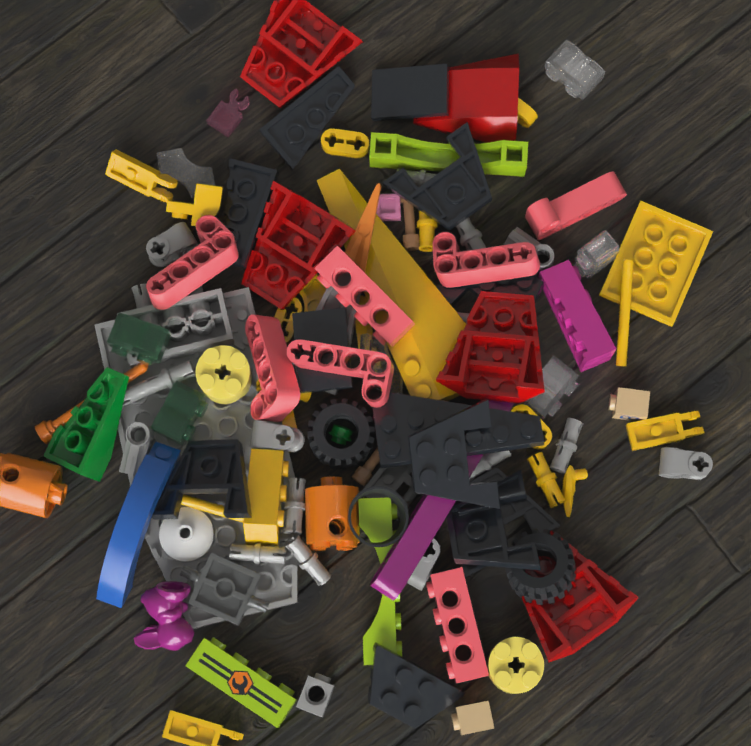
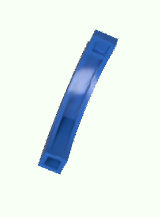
(133, 522)

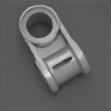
(173, 244)
(273, 437)
(680, 462)
(424, 568)

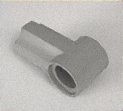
(519, 236)
(135, 451)

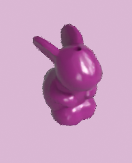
(166, 607)

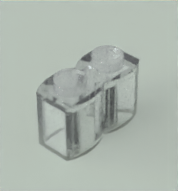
(574, 70)
(596, 254)
(558, 381)

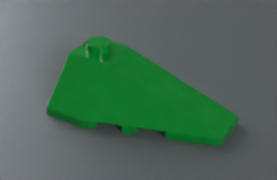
(90, 433)

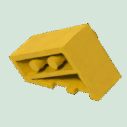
(266, 496)

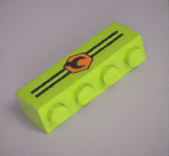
(241, 682)

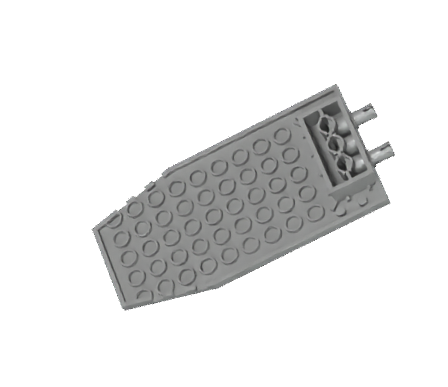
(195, 325)

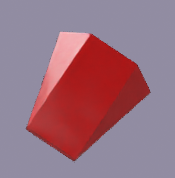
(295, 50)
(484, 97)
(290, 245)
(497, 351)
(584, 611)

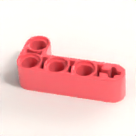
(552, 216)
(517, 258)
(196, 267)
(339, 365)
(274, 369)

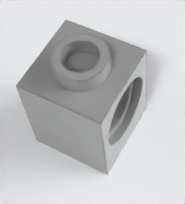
(307, 704)

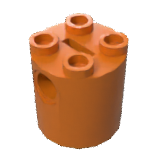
(30, 485)
(327, 506)

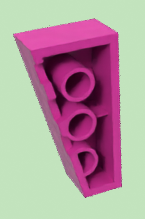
(577, 316)

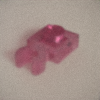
(227, 116)

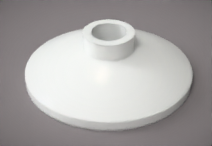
(193, 546)

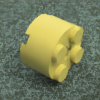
(215, 361)
(527, 654)

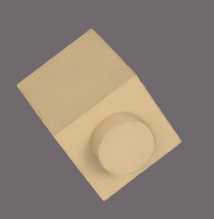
(629, 404)
(472, 718)

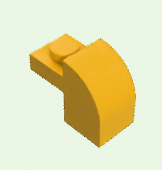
(206, 202)

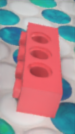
(338, 263)
(455, 582)

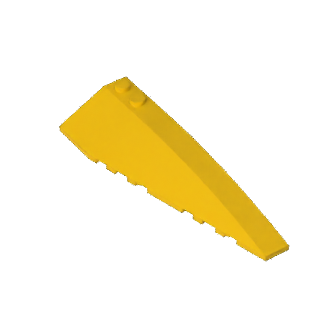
(437, 324)

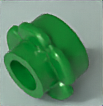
(340, 434)

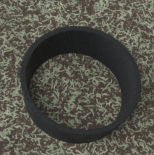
(404, 516)

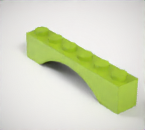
(401, 152)
(376, 522)

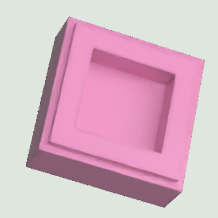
(389, 207)

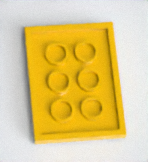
(665, 262)

